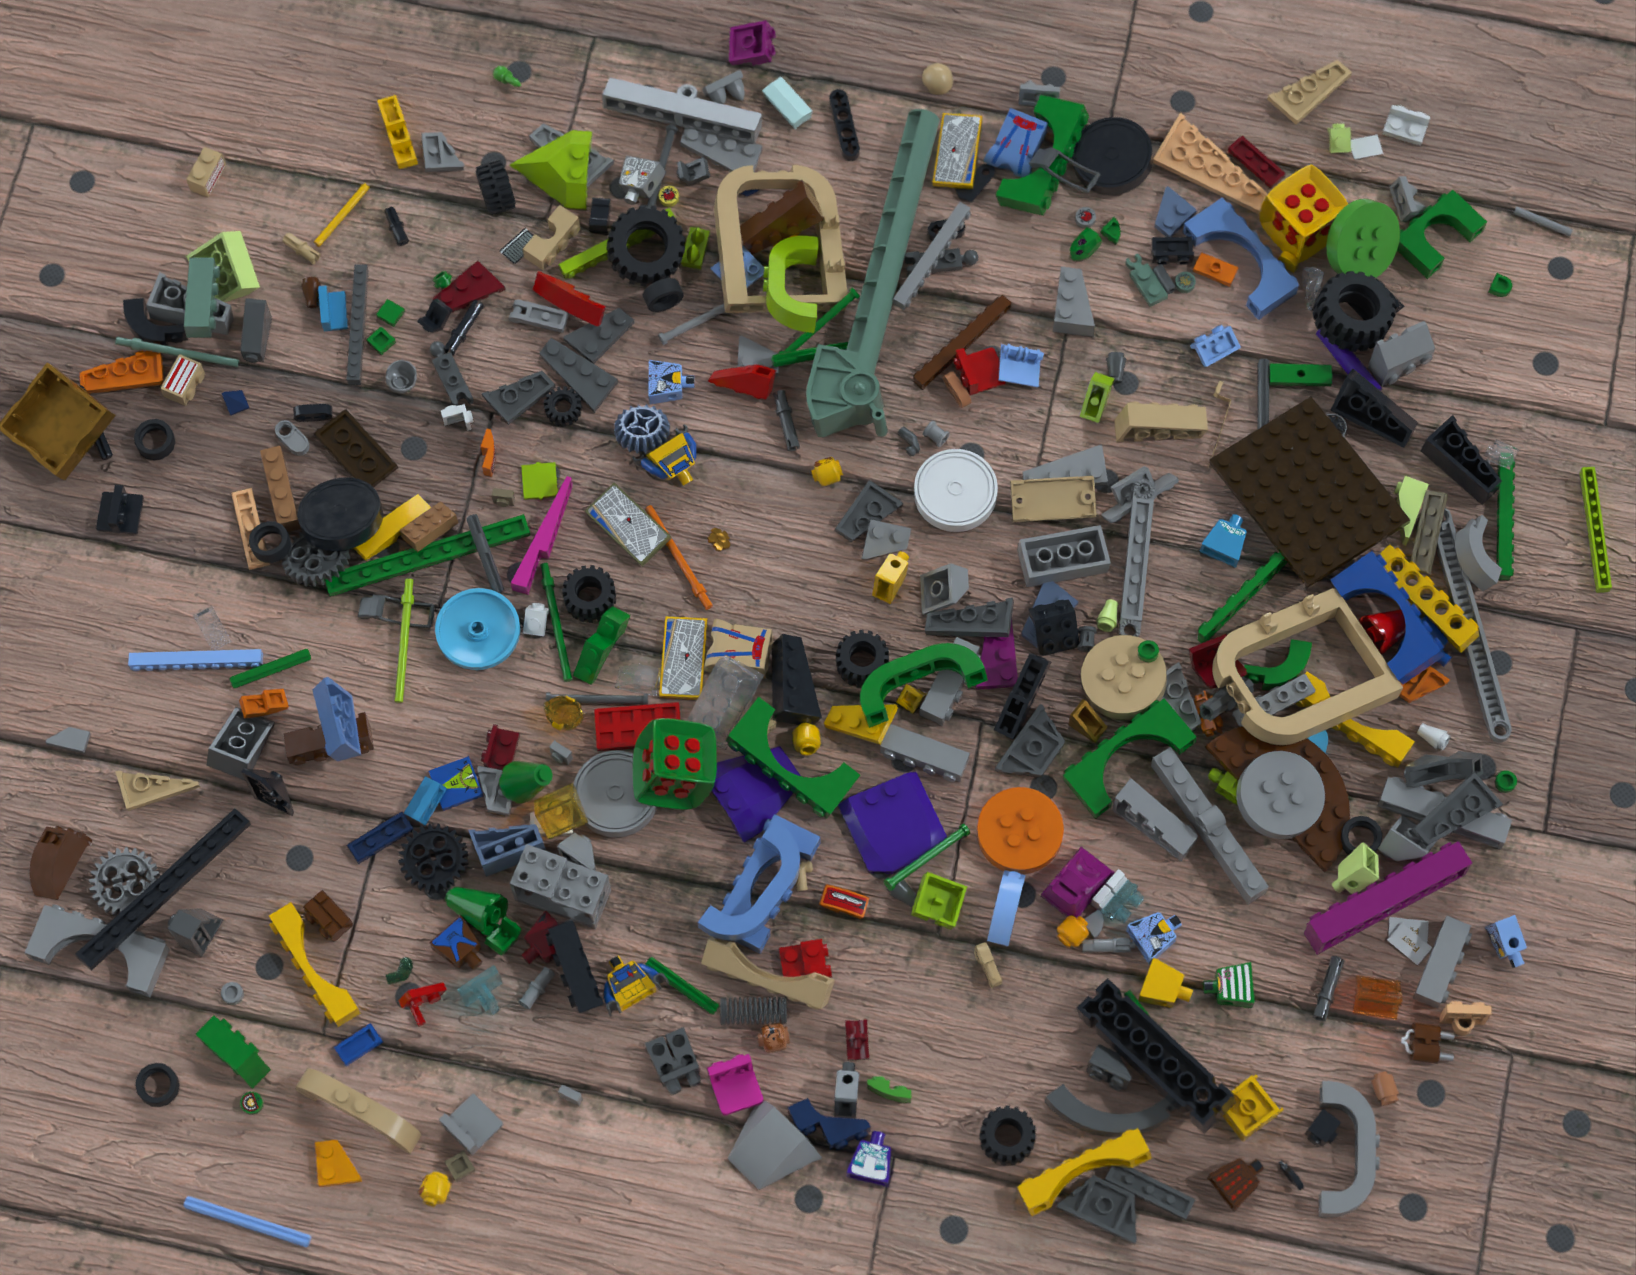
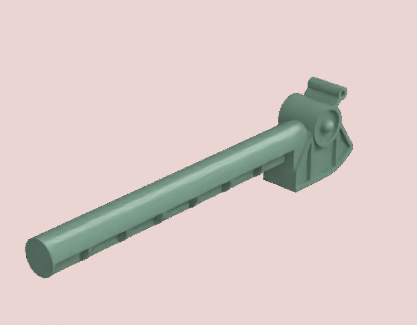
(841, 381)

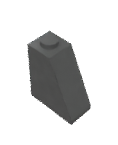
(255, 330)

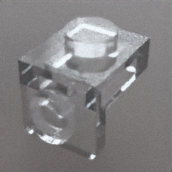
(1501, 454)

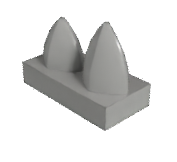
(733, 84)
(1030, 92)
(1403, 198)

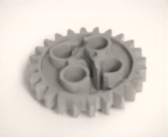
(121, 863)

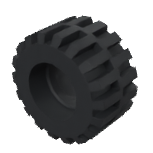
(495, 187)
(588, 578)
(856, 643)
(1012, 1117)

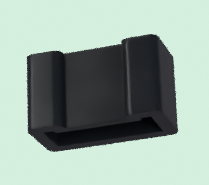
(600, 215)

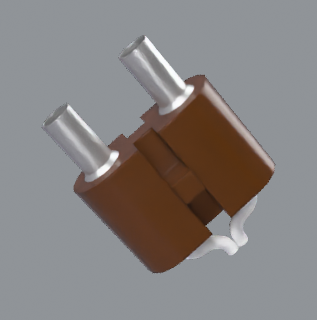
(1425, 1043)

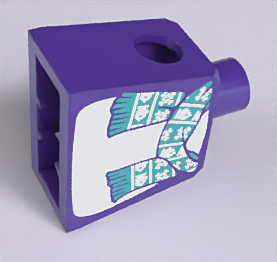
(871, 1161)

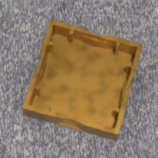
(56, 421)

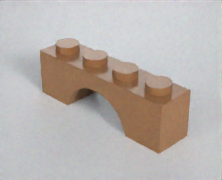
(280, 488)

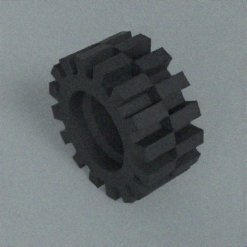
(562, 395)

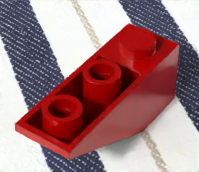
(749, 379)

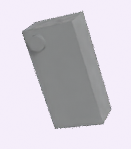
(1063, 556)

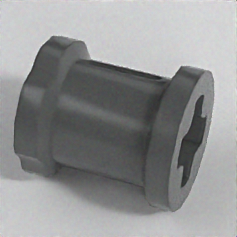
(1086, 638)

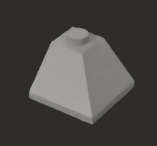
(943, 587)
(1403, 843)
(578, 850)

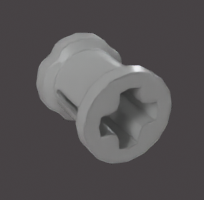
(936, 433)

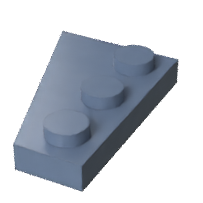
(1048, 594)

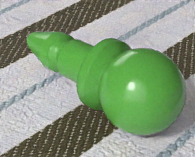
(503, 75)

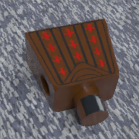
(1236, 1181)

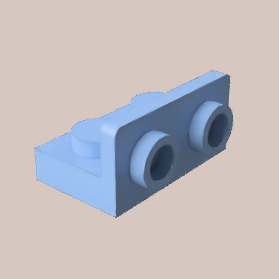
(1215, 345)

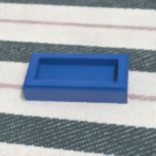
(358, 1044)

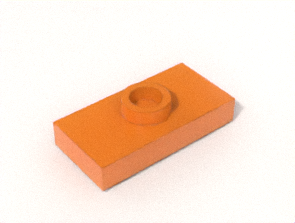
(1215, 269)

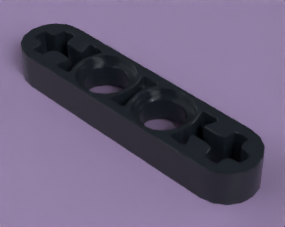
(847, 124)

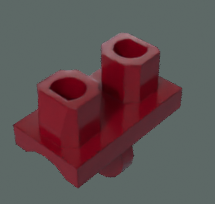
(857, 1040)

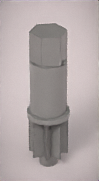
(1108, 945)

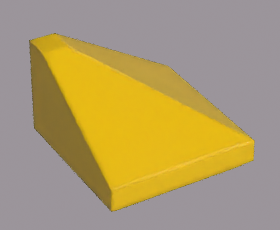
(911, 698)

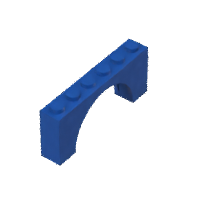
(1419, 646)

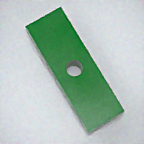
(1312, 375)

